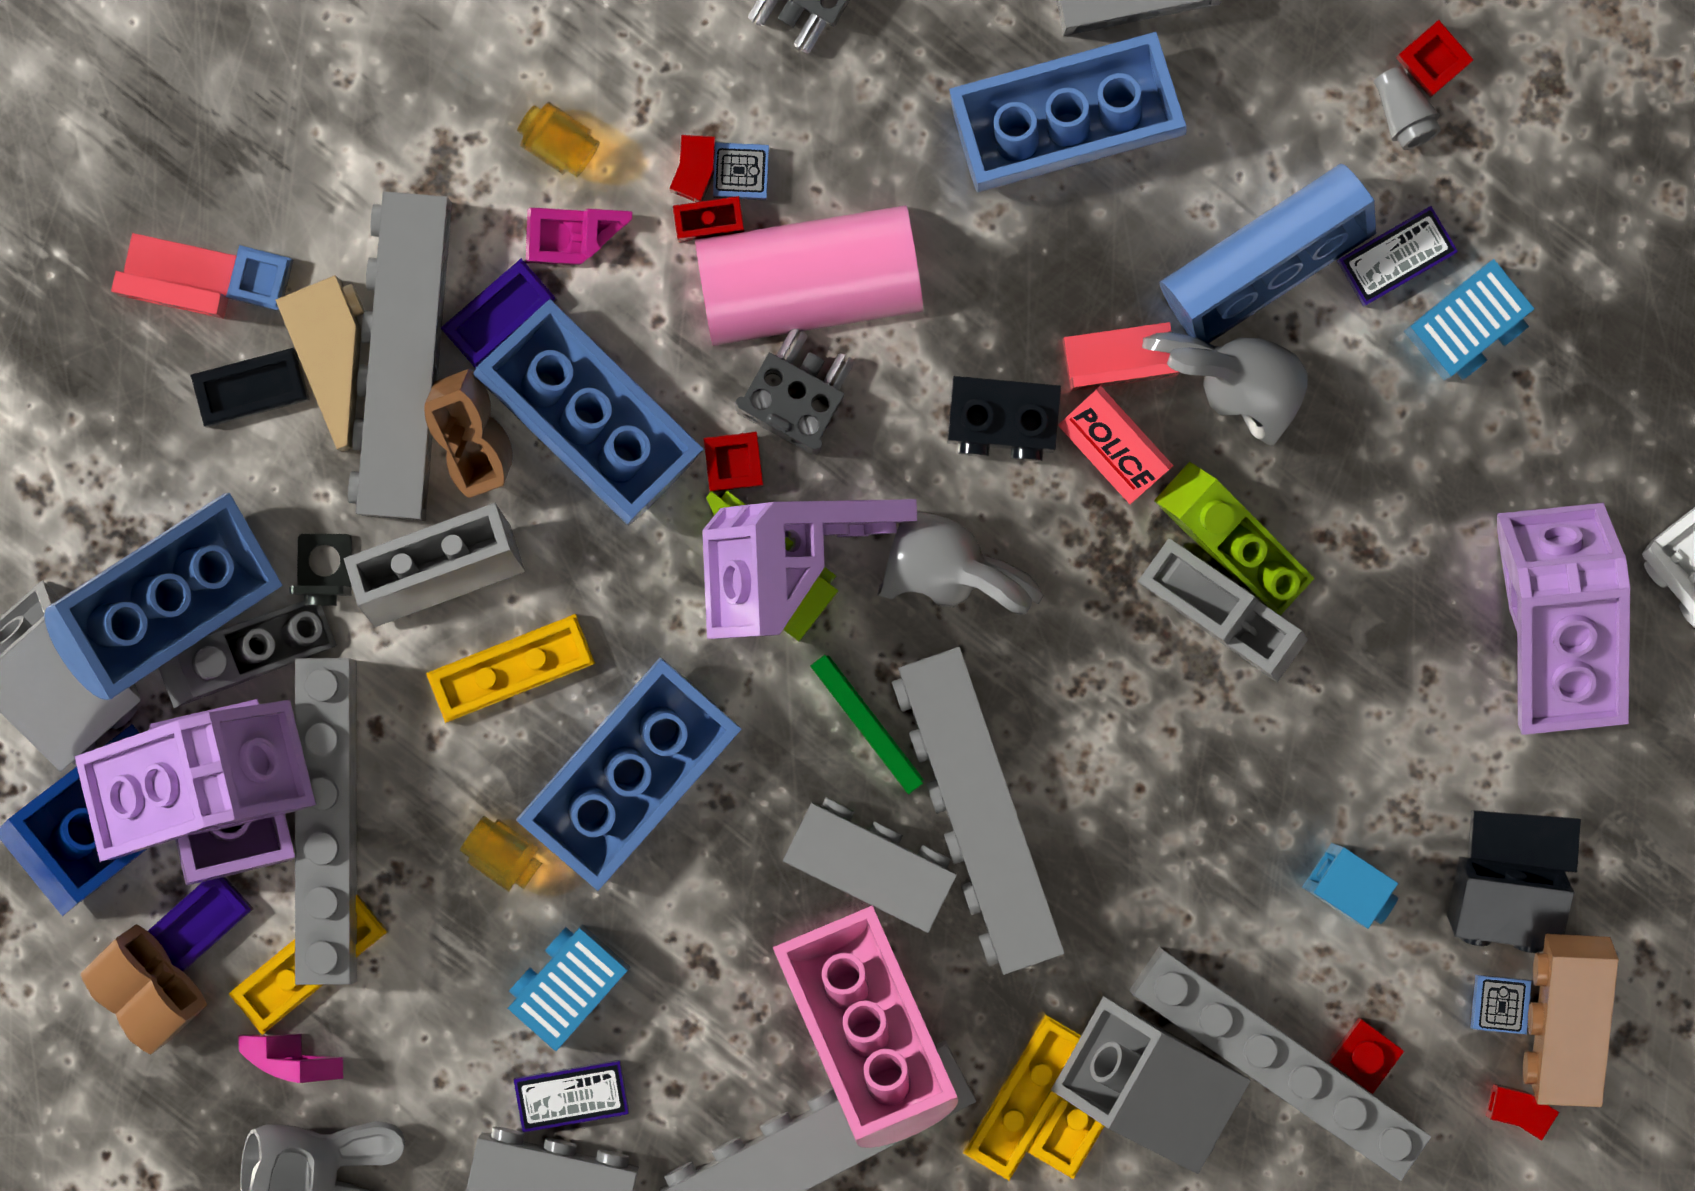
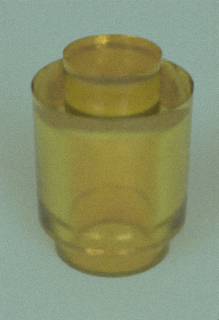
(557, 139)
(501, 854)

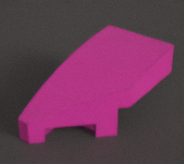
(570, 235)
(283, 1058)

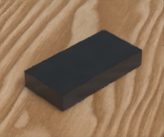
(250, 387)
(1525, 839)

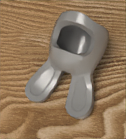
(1241, 378)
(947, 563)
(308, 1161)

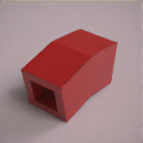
(695, 167)
(1520, 1109)

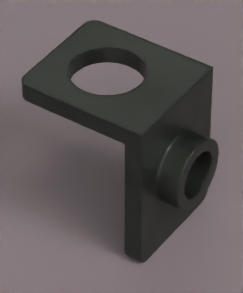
(320, 589)

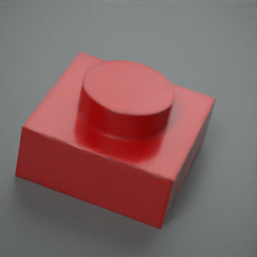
(1434, 58)
(733, 461)
(1365, 1055)

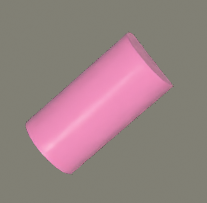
(809, 275)
(867, 1029)

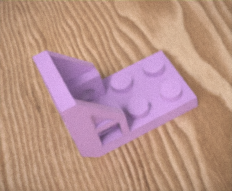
(757, 582)
(1570, 616)
(194, 777)

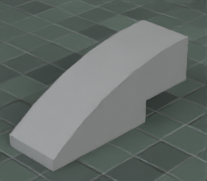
(1223, 609)

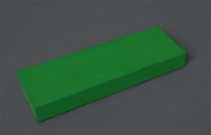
(867, 723)

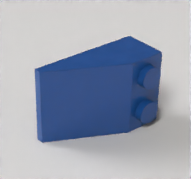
(57, 842)

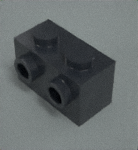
(1003, 416)
(1508, 903)

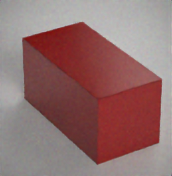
(708, 218)

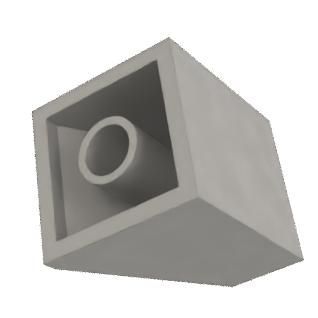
(43, 694)
(1150, 1085)

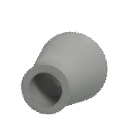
(1406, 109)

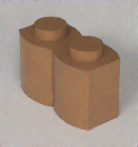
(463, 425)
(143, 989)

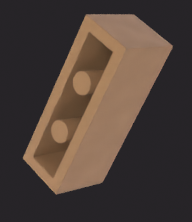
(1571, 1020)

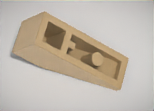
(328, 344)

